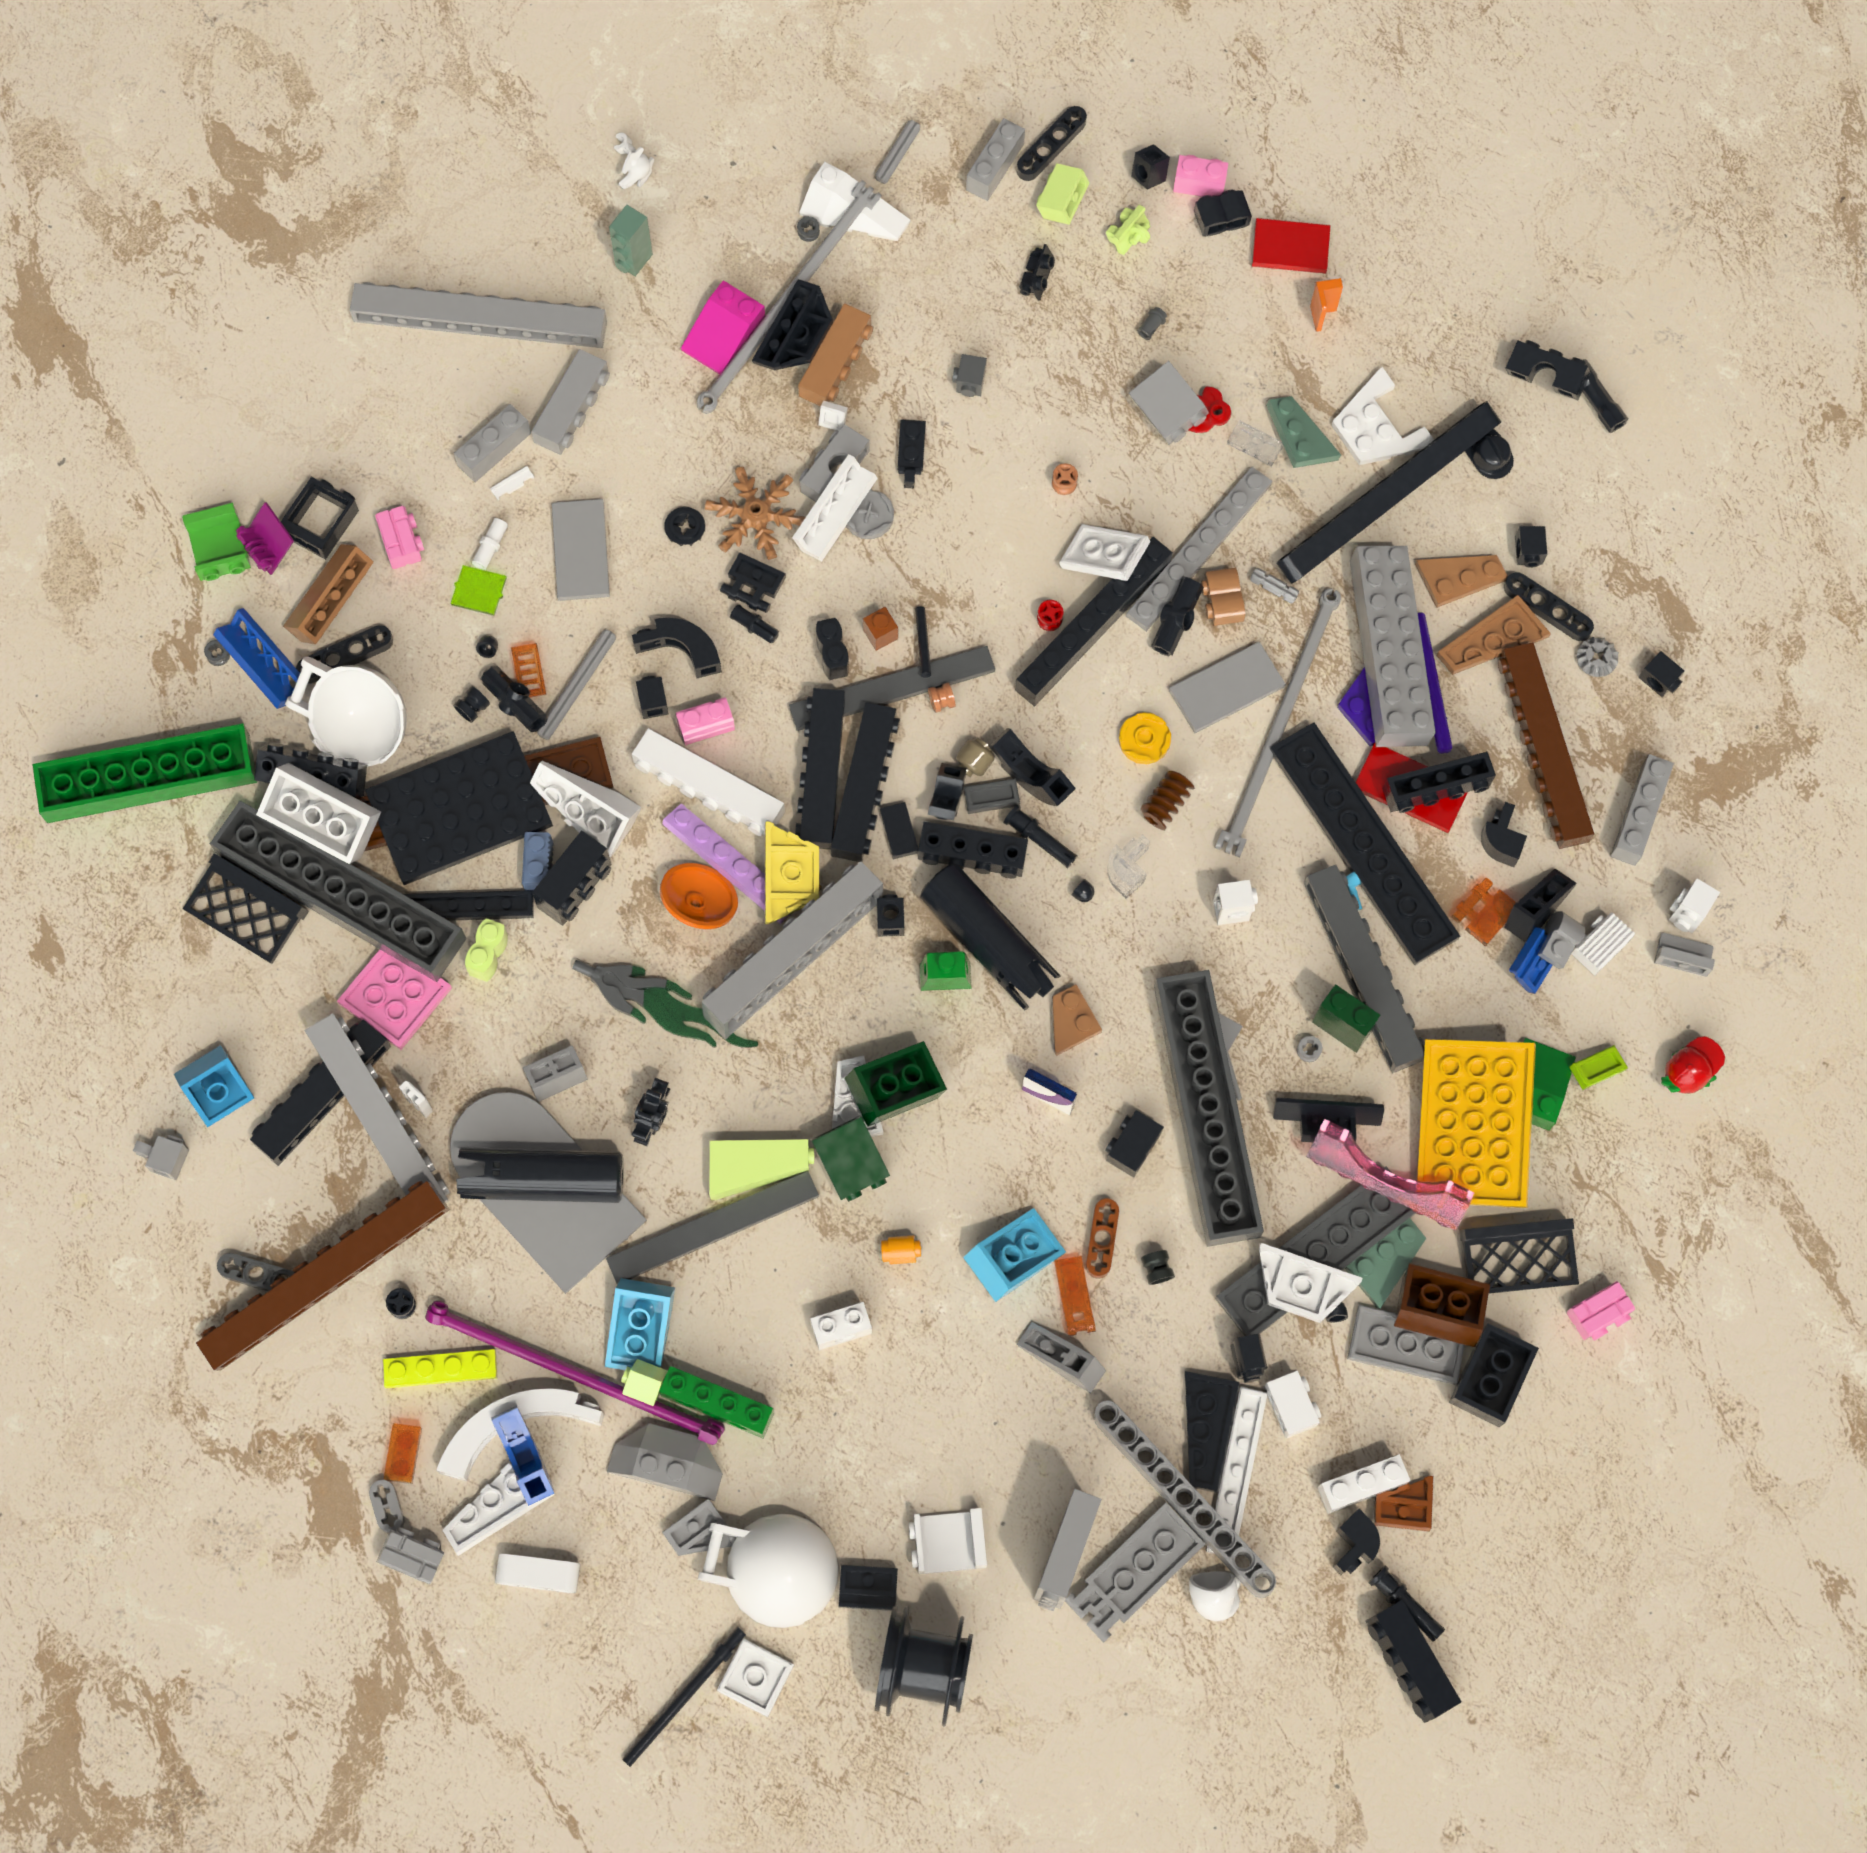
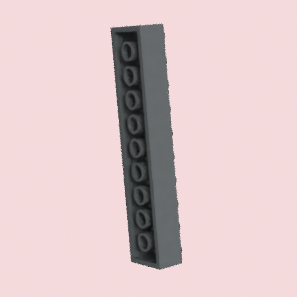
(339, 892)
(1208, 1108)

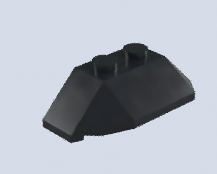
(796, 329)

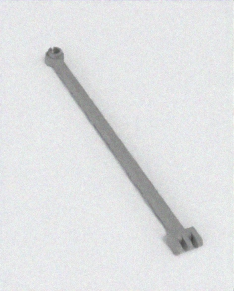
(862, 200)
(1234, 835)

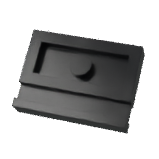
(868, 1587)

